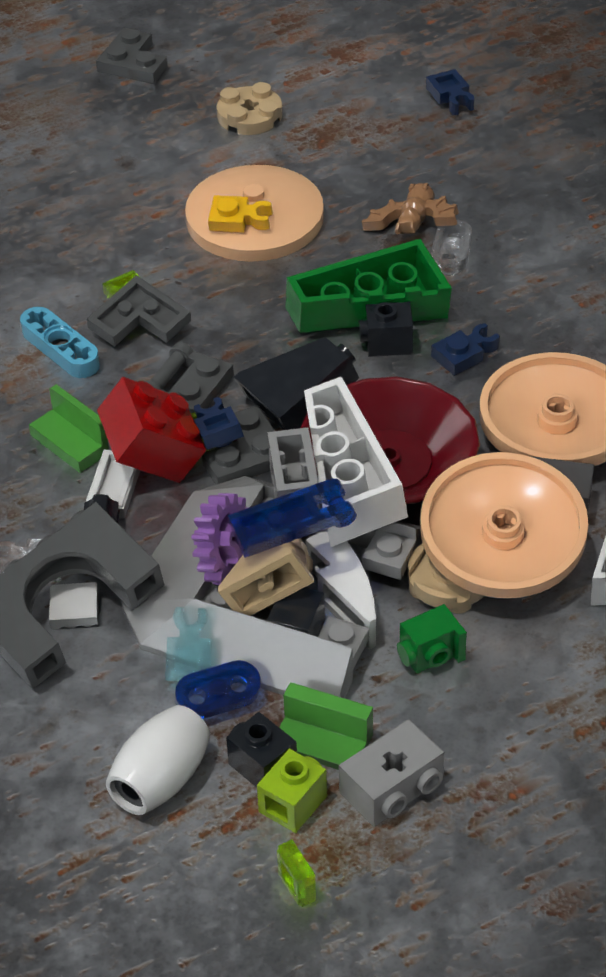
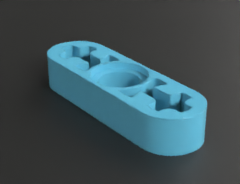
(87, 356)

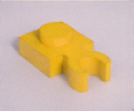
(235, 212)

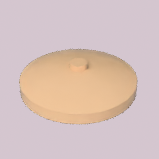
(294, 221)
(547, 407)
(504, 525)

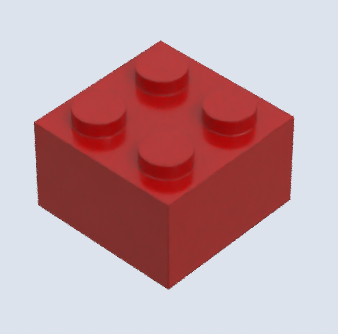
(151, 429)

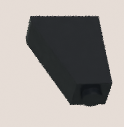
(281, 381)

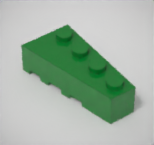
(339, 292)

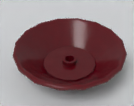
(416, 427)

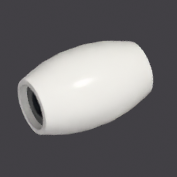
(158, 760)

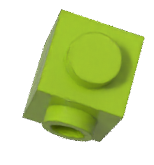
(292, 790)

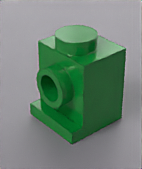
(431, 639)

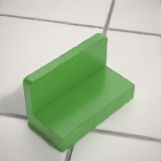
(71, 431)
(326, 724)

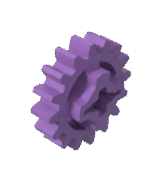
(214, 538)

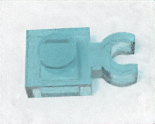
(189, 651)

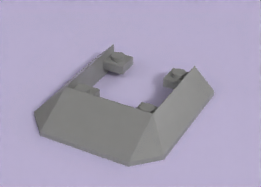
(273, 649)

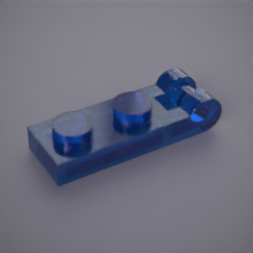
(291, 517)

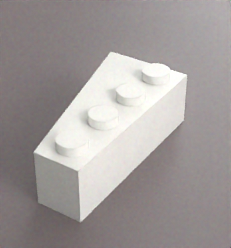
(351, 453)

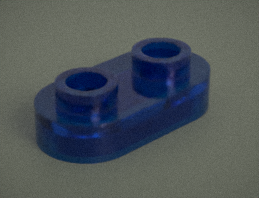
(215, 688)

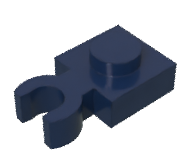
(451, 89)
(461, 351)
(217, 425)

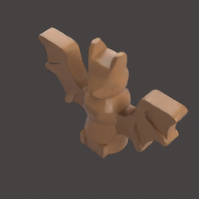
(412, 211)

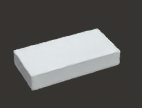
(115, 481)

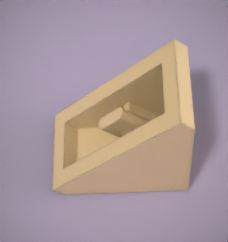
(264, 580)

